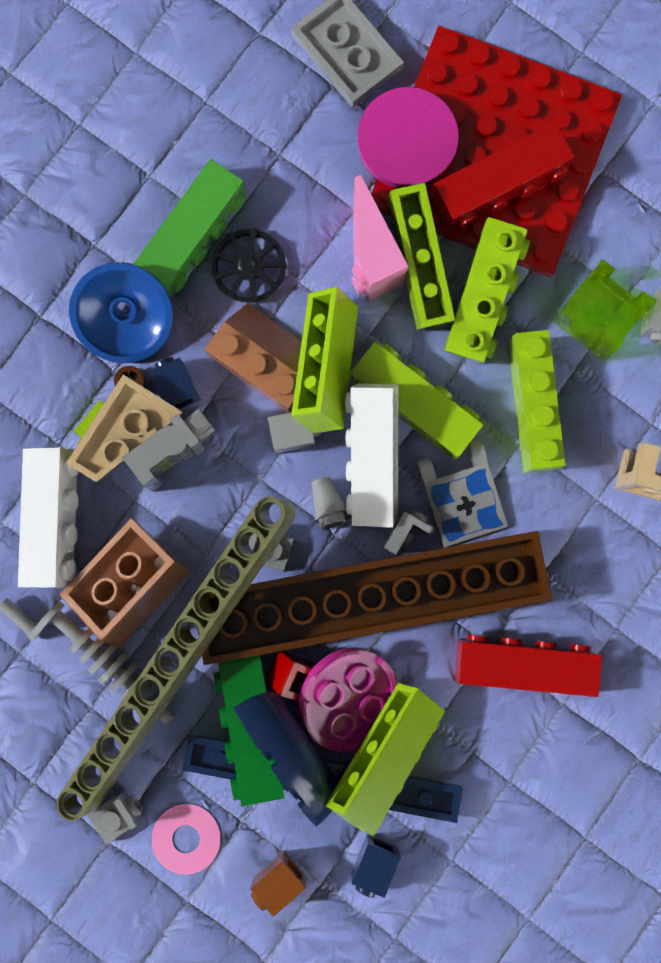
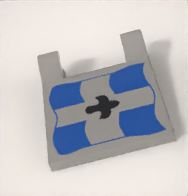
(464, 501)

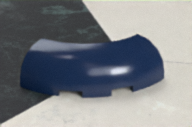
(296, 759)

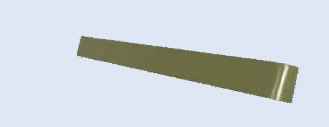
(160, 667)

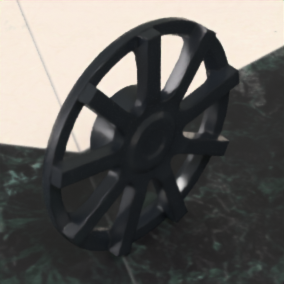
(248, 265)

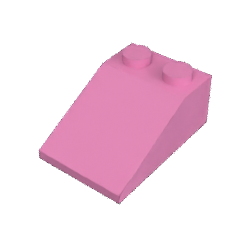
(376, 256)

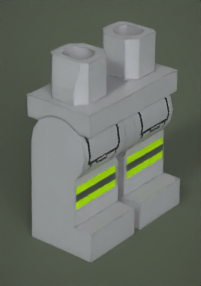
(167, 447)

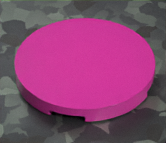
(407, 137)
(345, 698)

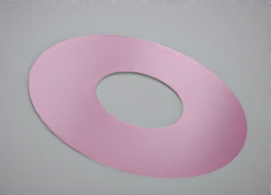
(185, 862)

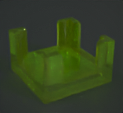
(602, 312)

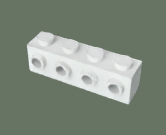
(373, 454)
(47, 519)

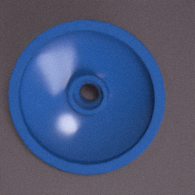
(116, 333)

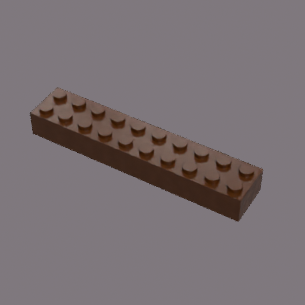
(382, 596)

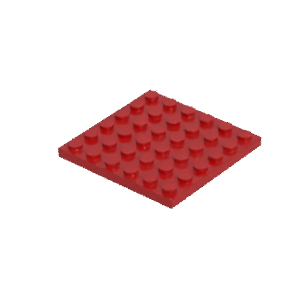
(498, 102)

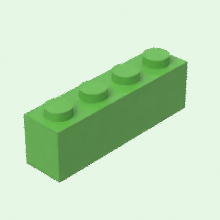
(192, 226)

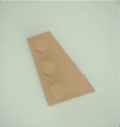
(120, 426)

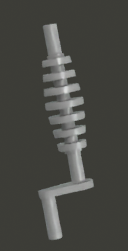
(82, 640)

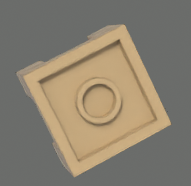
(638, 472)

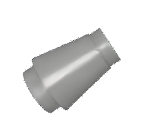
(328, 506)

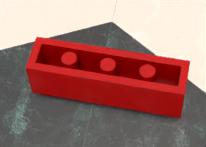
(502, 176)
(528, 667)

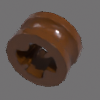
(130, 370)

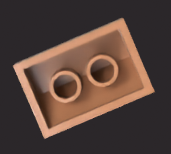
(258, 354)
(124, 584)

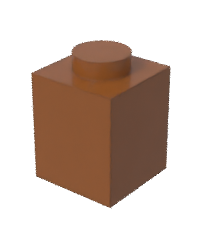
(277, 884)

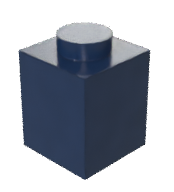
(174, 383)
(375, 867)

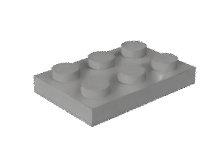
(347, 49)

